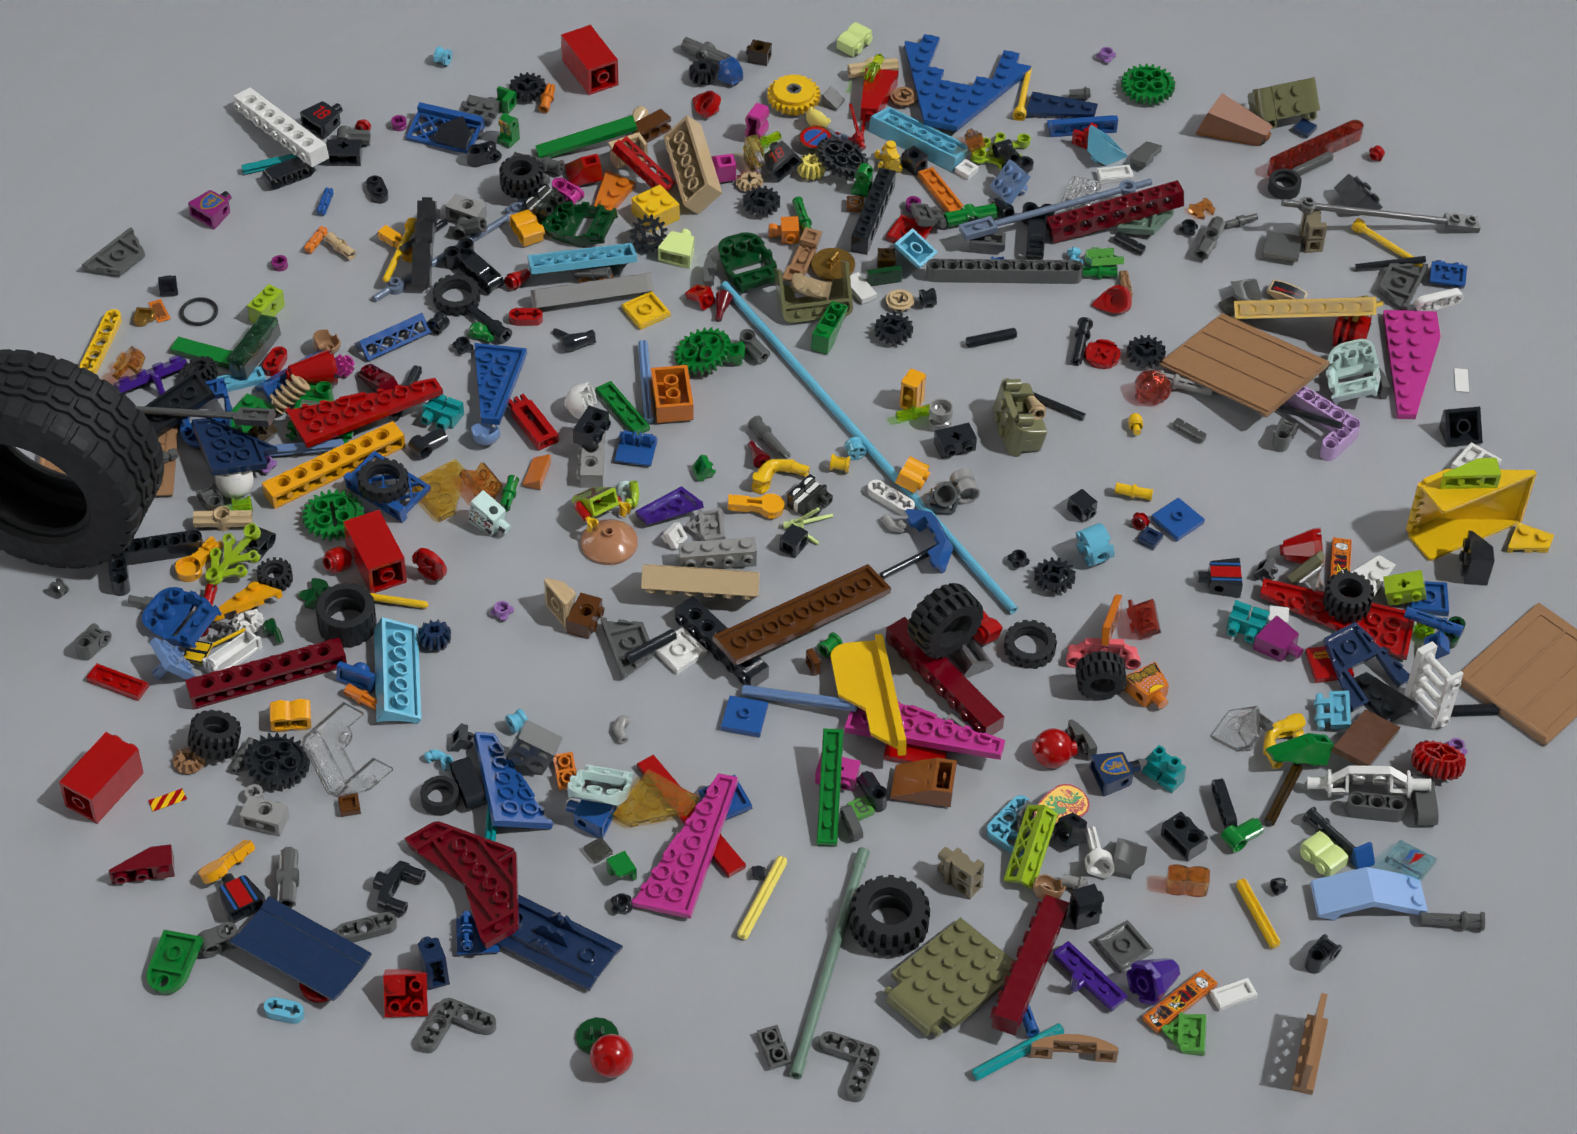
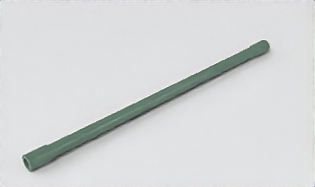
(800, 1059)

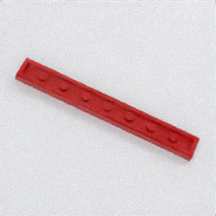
(724, 854)

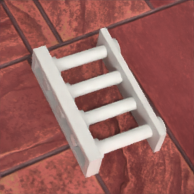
(1418, 685)

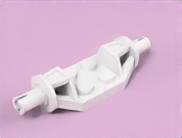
(1374, 774)

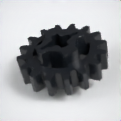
(528, 86)
(761, 201)
(644, 240)
(893, 328)
(1146, 351)
(1054, 575)

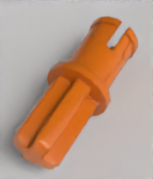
(547, 98)
(360, 696)

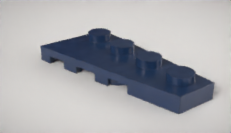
(1050, 105)

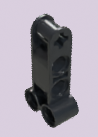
(1036, 230)
(472, 265)

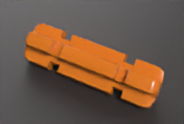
(315, 240)

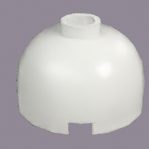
(579, 398)
(235, 484)

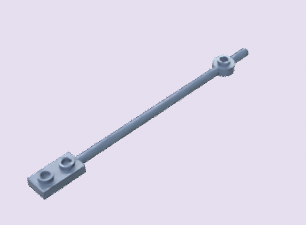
(988, 226)
(396, 284)

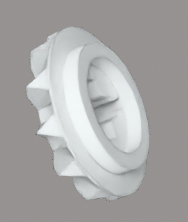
(256, 620)

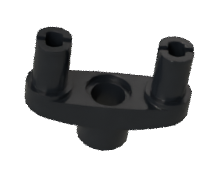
(389, 882)

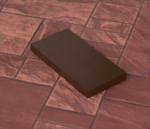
(1366, 739)

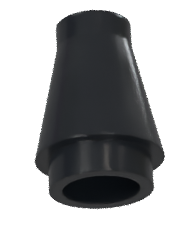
(1003, 209)

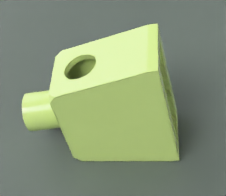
(677, 248)

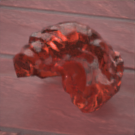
(1152, 387)

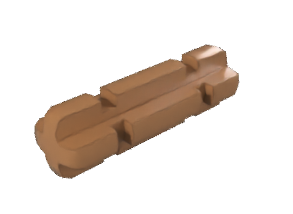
(1125, 280)

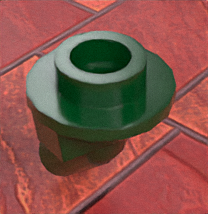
(270, 627)

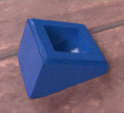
(1363, 856)

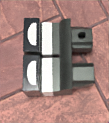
(544, 201)
(808, 496)

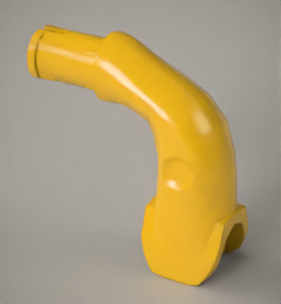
(763, 477)
(1287, 727)

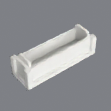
(233, 652)

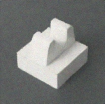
(674, 535)

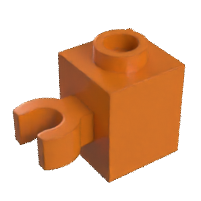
(787, 229)

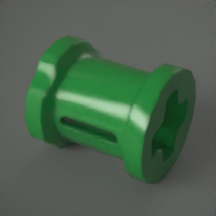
(826, 647)

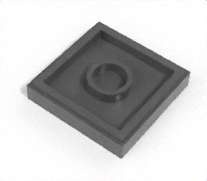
(1123, 946)

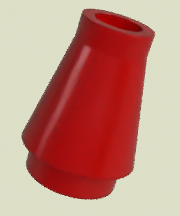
(516, 279)

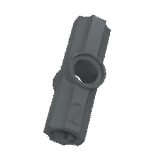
(703, 51)
(1209, 238)
(287, 876)

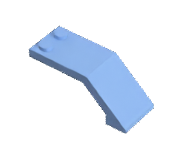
(1367, 889)

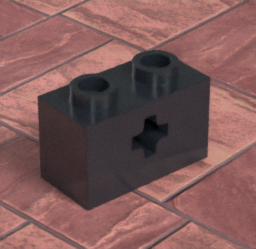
(344, 152)
(955, 440)
(1085, 906)

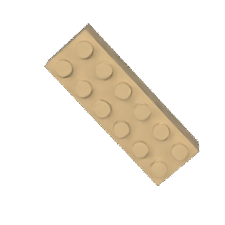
(692, 164)
(700, 580)

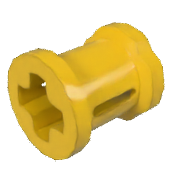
(840, 463)

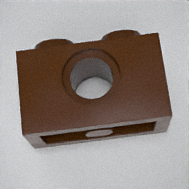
(584, 615)

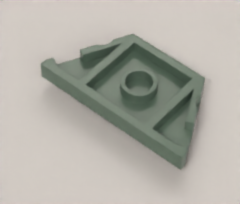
(1146, 225)

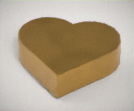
(143, 316)

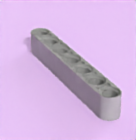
(592, 290)

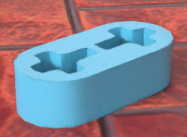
(284, 1010)

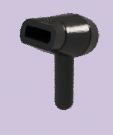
(575, 340)

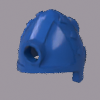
(730, 71)

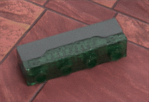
(254, 346)

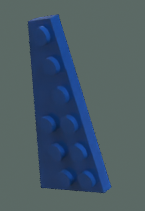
(496, 376)
(507, 792)

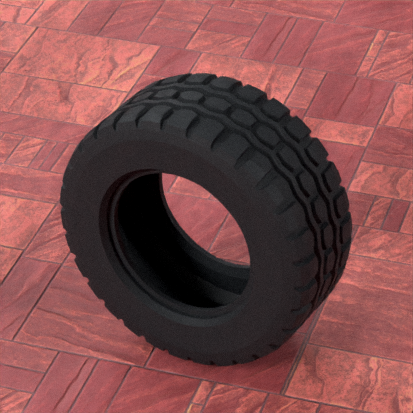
(91, 436)

